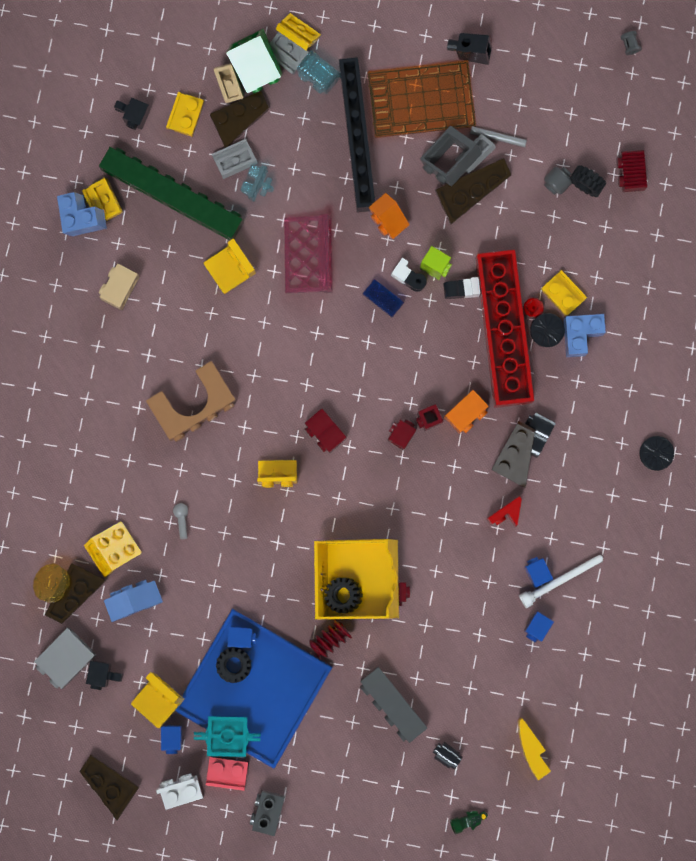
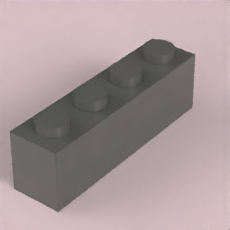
(393, 704)

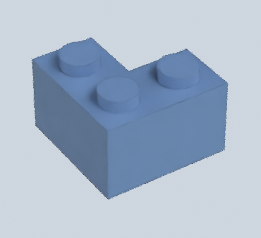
(77, 218)
(578, 329)
(132, 600)

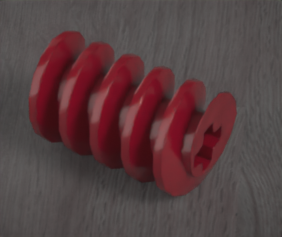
(329, 639)

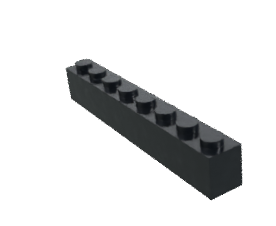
(357, 134)

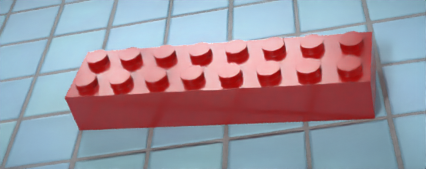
(504, 328)

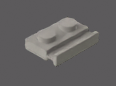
(287, 52)
(234, 158)

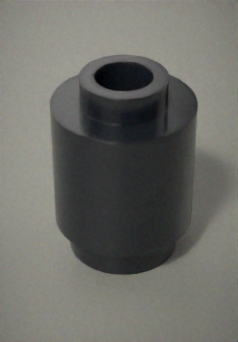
(447, 755)

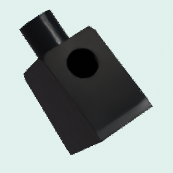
(472, 47)

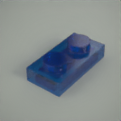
(383, 298)

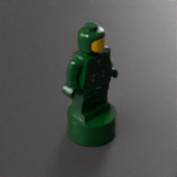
(472, 820)

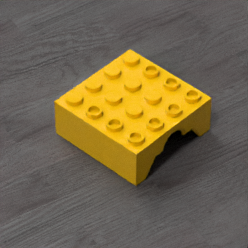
(369, 564)

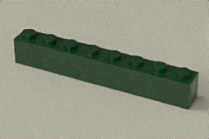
(171, 194)

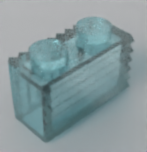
(318, 72)

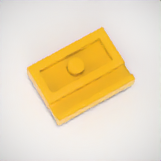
(298, 31)
(185, 114)
(103, 197)
(563, 293)

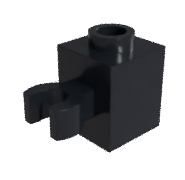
(134, 113)
(100, 673)

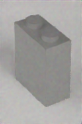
(64, 659)

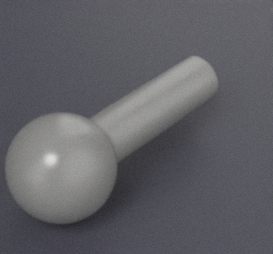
(180, 511)

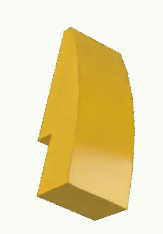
(532, 749)

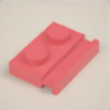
(227, 773)

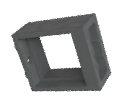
(444, 142)

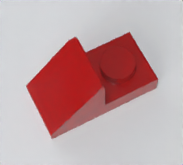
(512, 510)

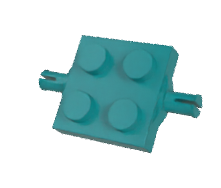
(227, 736)

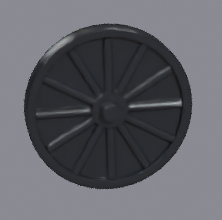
(547, 330)
(656, 453)

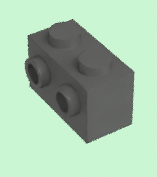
(268, 812)

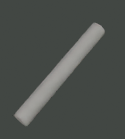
(498, 136)

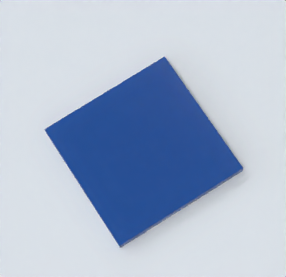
(271, 697)

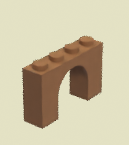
(177, 425)

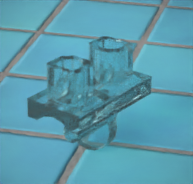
(253, 190)

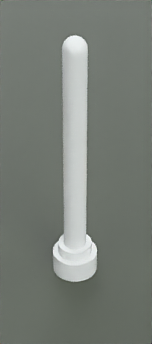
(529, 597)

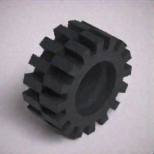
(587, 181)
(333, 600)
(245, 665)

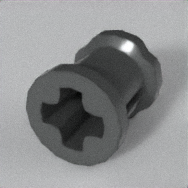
(631, 43)

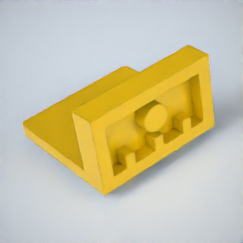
(229, 267)
(277, 472)
(112, 548)
(157, 700)

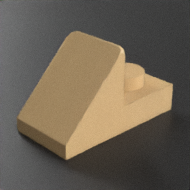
(229, 83)

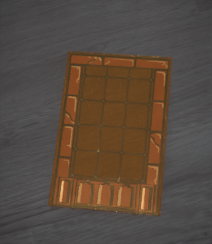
(421, 99)

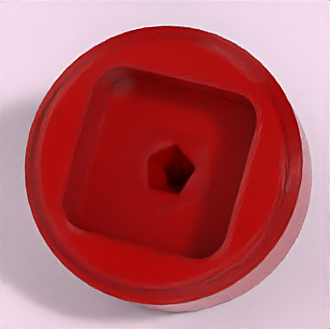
(533, 307)

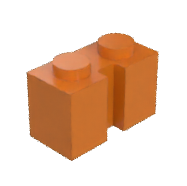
(388, 216)
(466, 412)

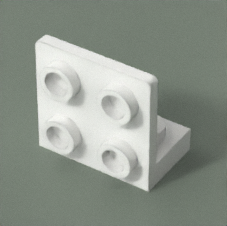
(181, 791)

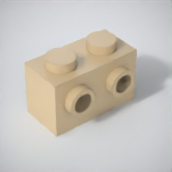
(119, 286)

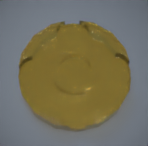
(51, 583)

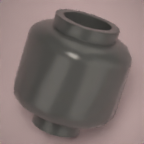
(557, 180)

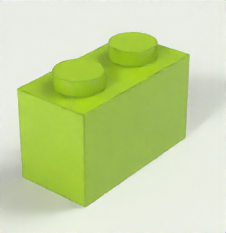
(436, 263)

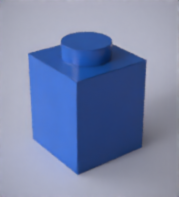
(538, 572)
(538, 627)
(241, 637)
(171, 738)

